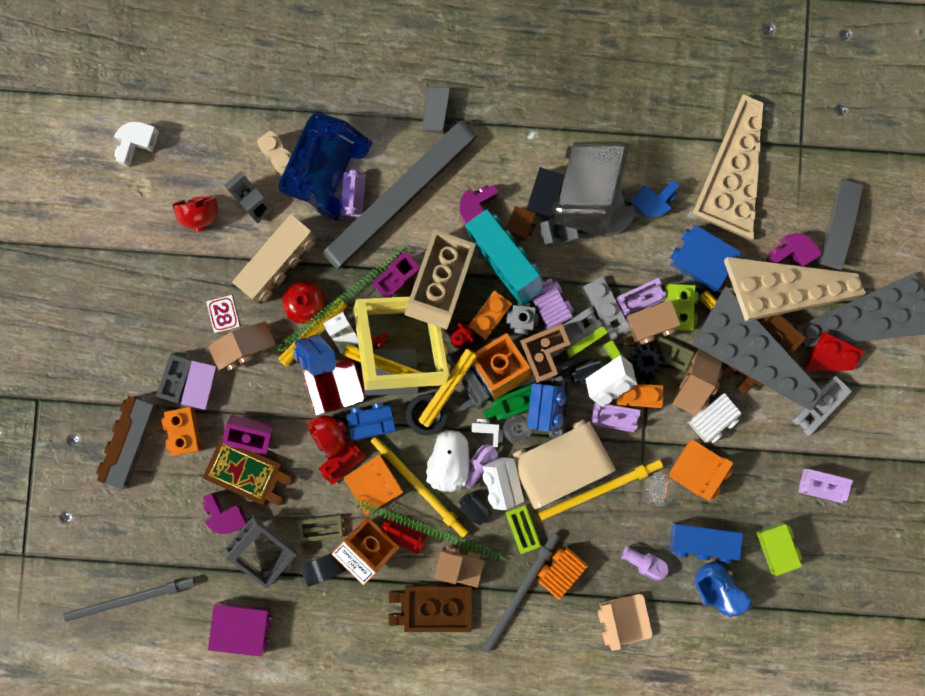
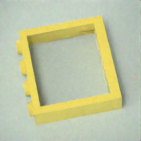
(396, 305)

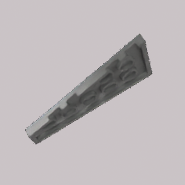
(882, 314)
(753, 351)

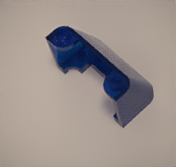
(320, 163)

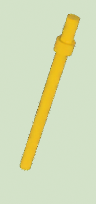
(640, 472)
(449, 517)

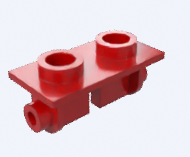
(462, 336)
(342, 463)
(404, 536)

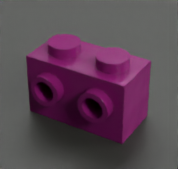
(248, 434)

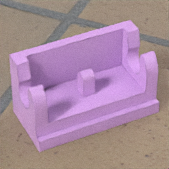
(641, 298)
(198, 385)
(615, 417)
(825, 485)

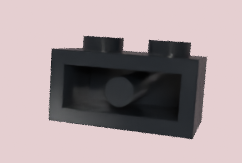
(545, 192)

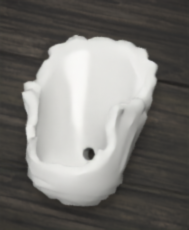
(445, 469)

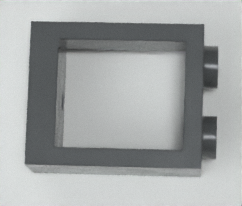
(245, 538)

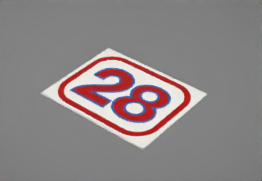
(222, 314)

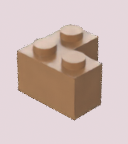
(652, 321)
(241, 345)
(539, 349)
(698, 383)
(459, 567)

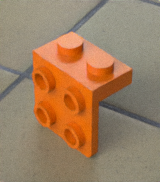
(701, 470)

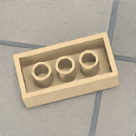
(275, 259)
(440, 279)

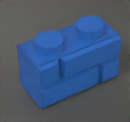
(314, 355)
(546, 407)
(371, 422)

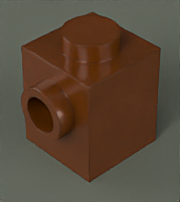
(521, 224)

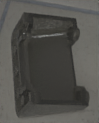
(590, 186)

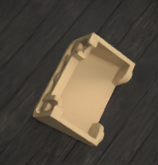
(562, 464)

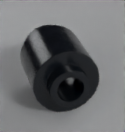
(584, 370)
(474, 508)

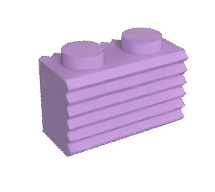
(551, 305)

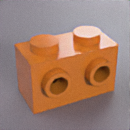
(182, 431)

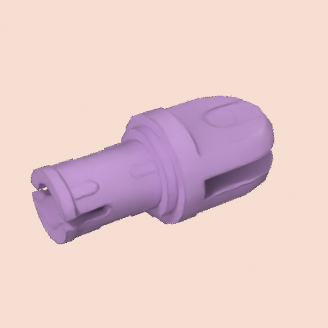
(483, 456)
(647, 564)

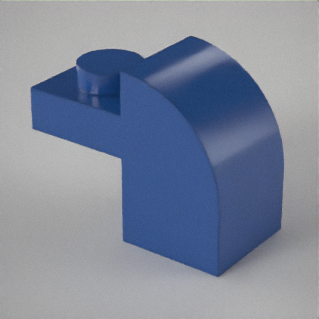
(652, 206)

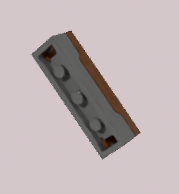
(126, 443)

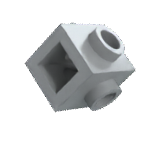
(522, 327)

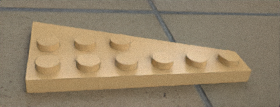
(733, 178)
(777, 288)

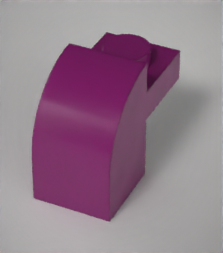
(471, 204)
(798, 247)
(397, 276)
(223, 521)

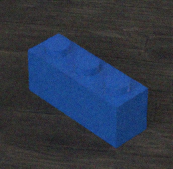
(705, 542)

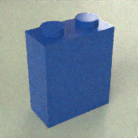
(703, 257)

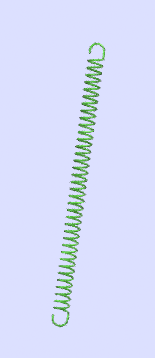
(341, 299)
(425, 529)

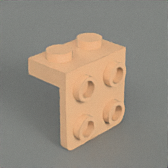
(624, 621)

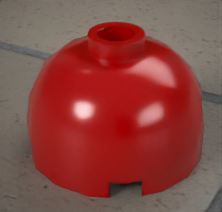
(196, 212)
(303, 302)
(327, 435)

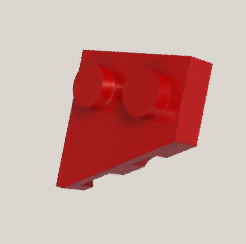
(833, 355)

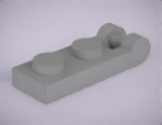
(606, 308)
(575, 329)
(832, 395)

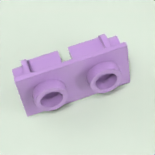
(353, 193)

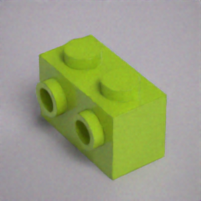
(683, 301)
(779, 548)

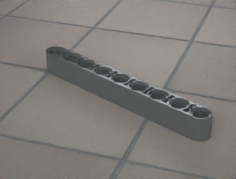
(399, 195)

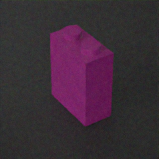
(240, 629)

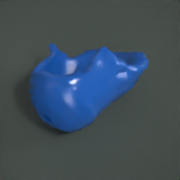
(721, 590)

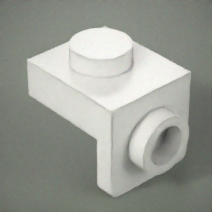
(484, 426)

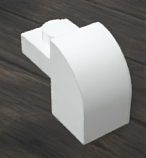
(132, 136)
(341, 332)

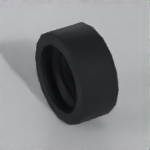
(413, 424)

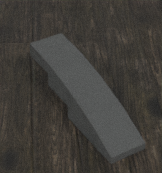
(841, 224)

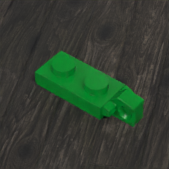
(509, 404)

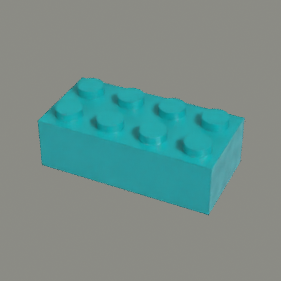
(504, 257)

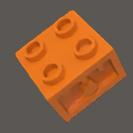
(373, 483)

